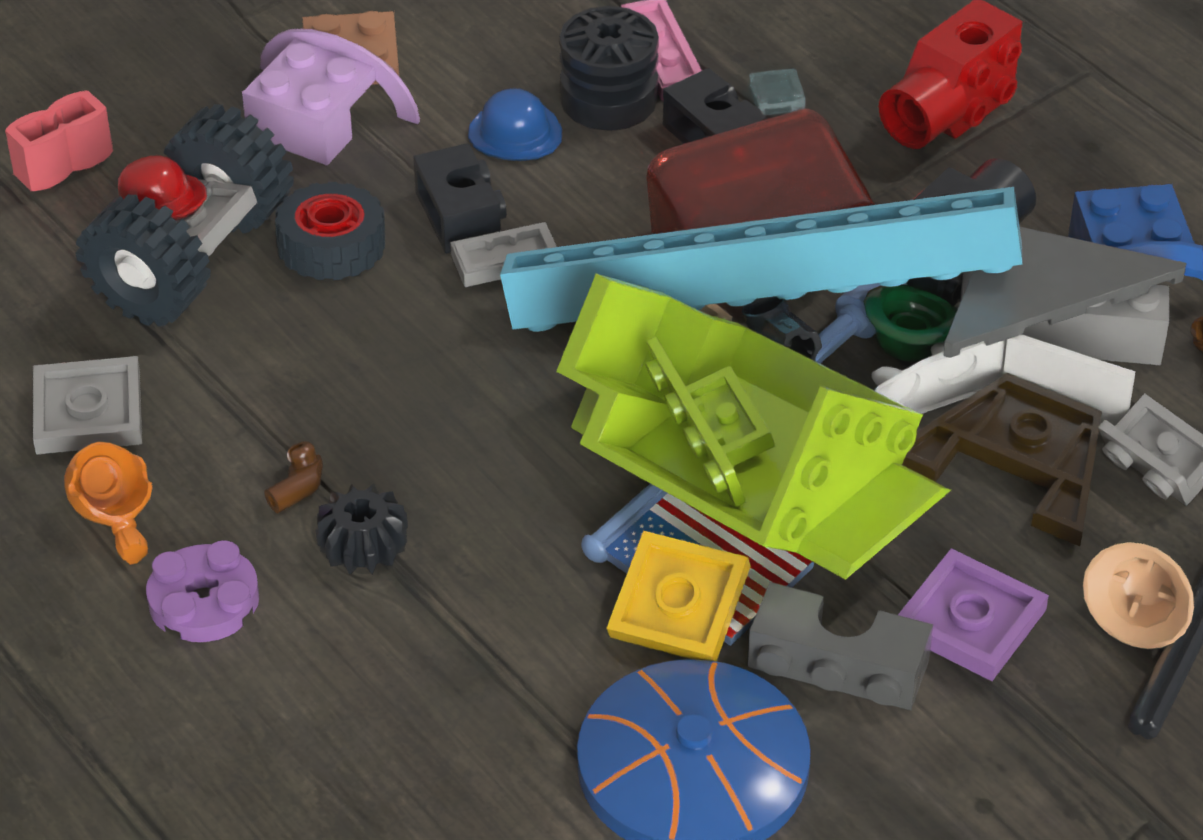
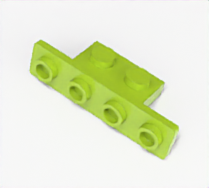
(719, 419)

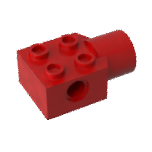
(955, 76)

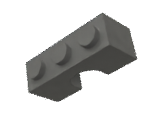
(877, 665)

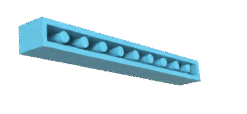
(775, 256)

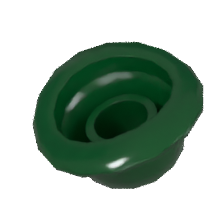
(908, 320)

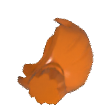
(111, 490)

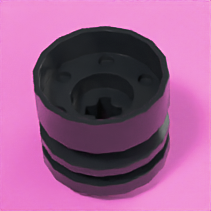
(609, 68)

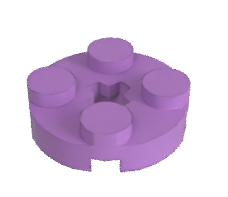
(202, 566)

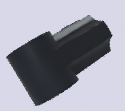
(775, 321)

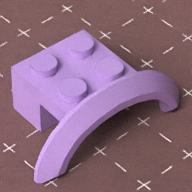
(310, 87)

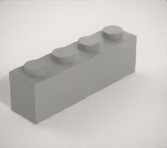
(1111, 332)

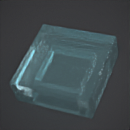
(777, 91)

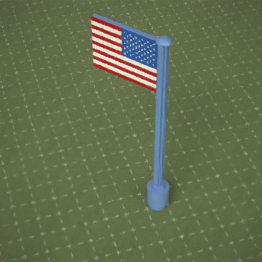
(668, 516)

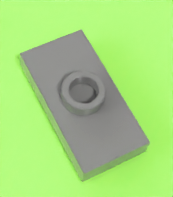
(483, 256)

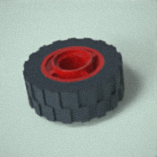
(330, 230)

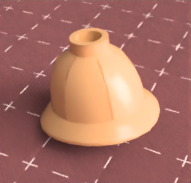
(1138, 595)

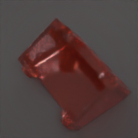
(754, 174)

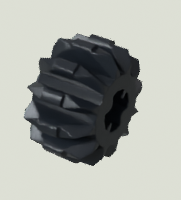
(361, 528)

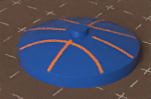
(693, 754)

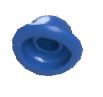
(515, 127)

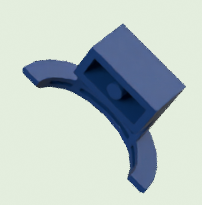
(1139, 221)

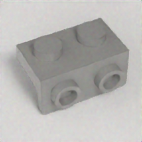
(1159, 448)

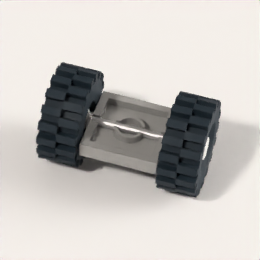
(158, 263)

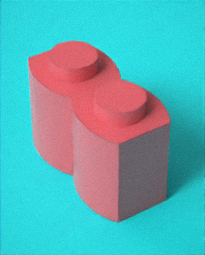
(59, 140)

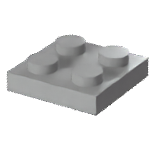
(86, 404)

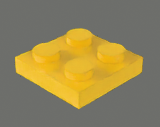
(678, 597)

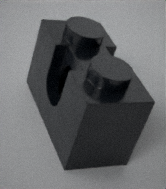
(705, 106)
(457, 194)

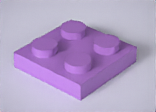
(975, 613)

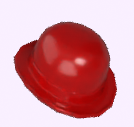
(163, 182)

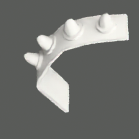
(948, 380)

